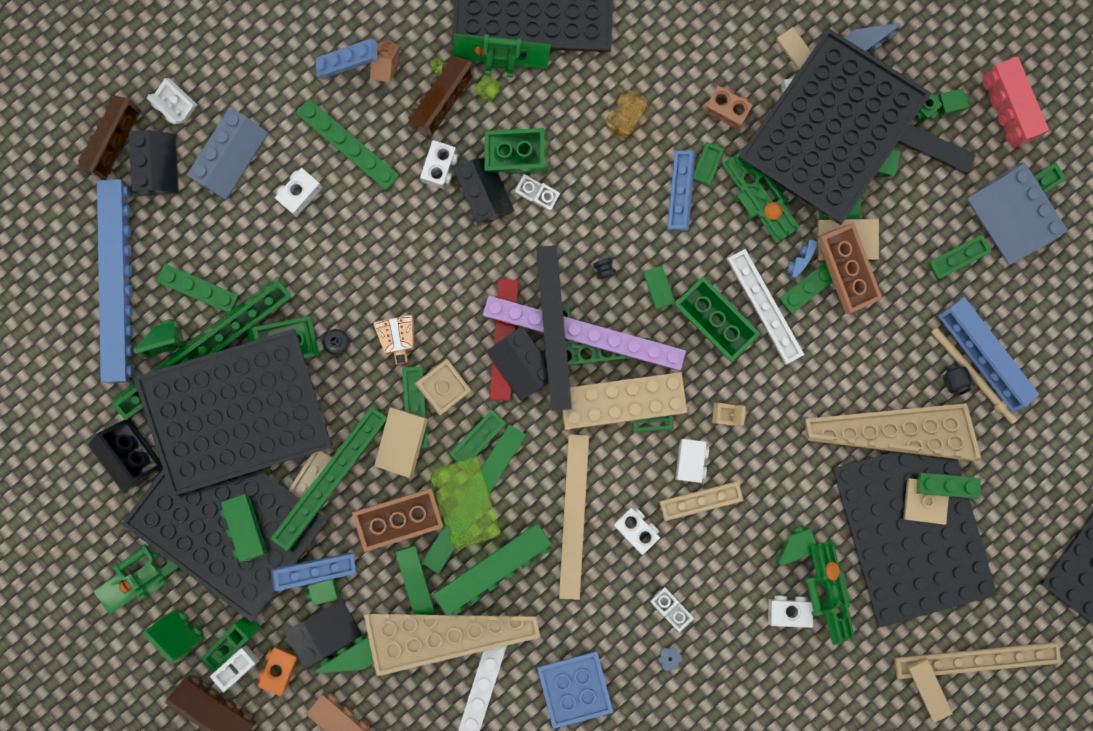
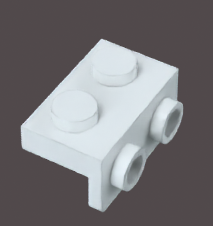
(172, 102)

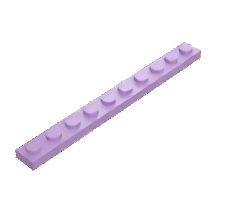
(588, 334)

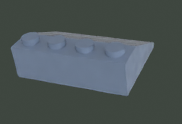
(1016, 213)

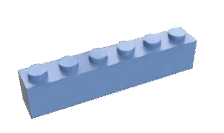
(988, 355)

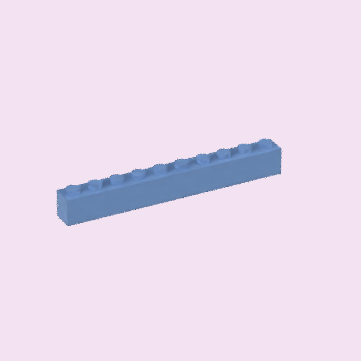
(114, 281)

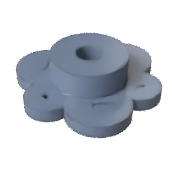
(669, 664)

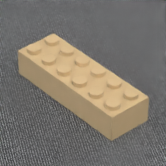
(625, 401)

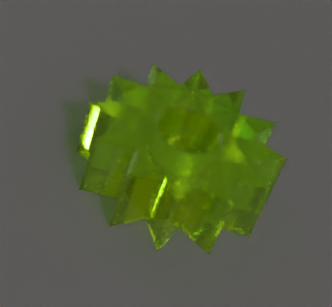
(434, 62)

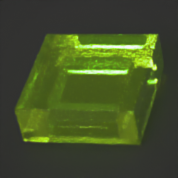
(487, 88)

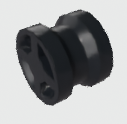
(604, 268)

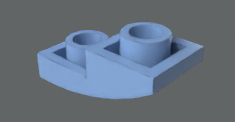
(798, 263)

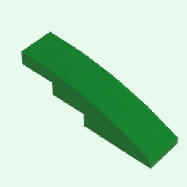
(415, 581)

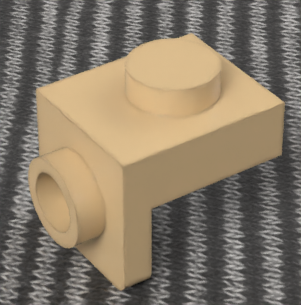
(728, 414)

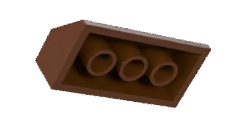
(441, 96)
(109, 137)
(207, 708)

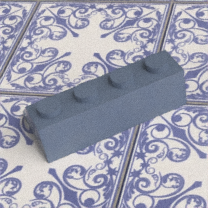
(227, 153)

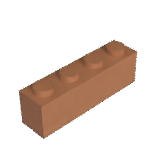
(333, 716)

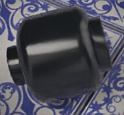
(333, 336)
(958, 380)

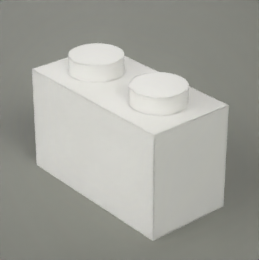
(691, 460)

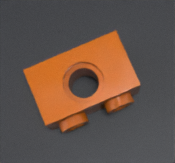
(277, 683)

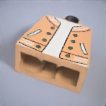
(396, 336)

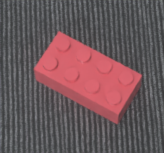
(1015, 102)

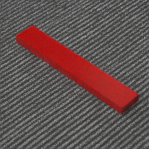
(499, 387)

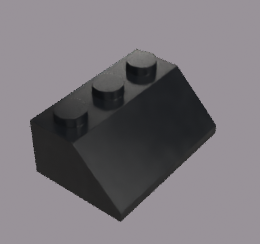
(153, 163)
(483, 191)
(520, 363)
(125, 454)

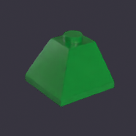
(161, 339)

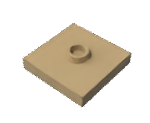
(442, 387)
(924, 507)

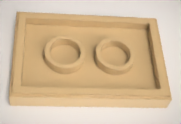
(867, 230)
(401, 442)

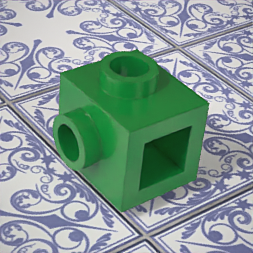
(929, 109)

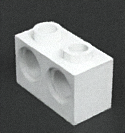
(434, 164)
(633, 534)
(234, 668)

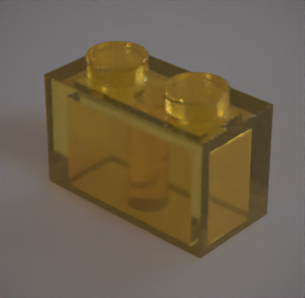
(627, 114)

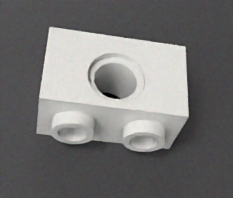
(310, 189)
(801, 618)

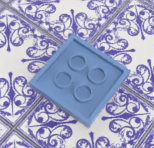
(575, 689)

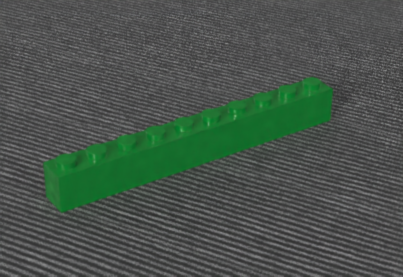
(213, 338)

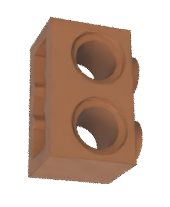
(386, 62)
(725, 112)

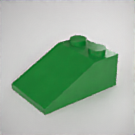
(517, 151)
(303, 329)
(174, 636)

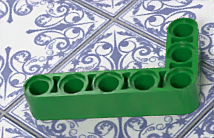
(596, 352)

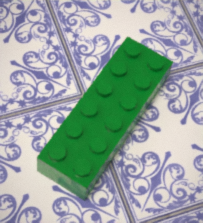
(492, 569)

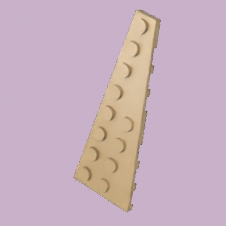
(923, 431)
(419, 640)

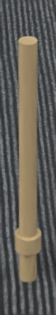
(999, 404)

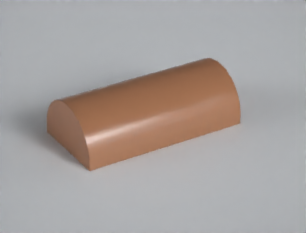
(849, 268)
(398, 519)

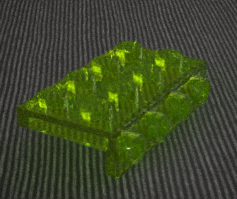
(465, 502)

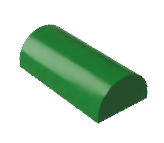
(717, 319)

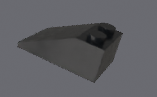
(323, 633)

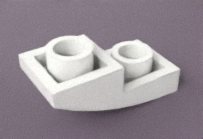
(536, 192)
(672, 610)

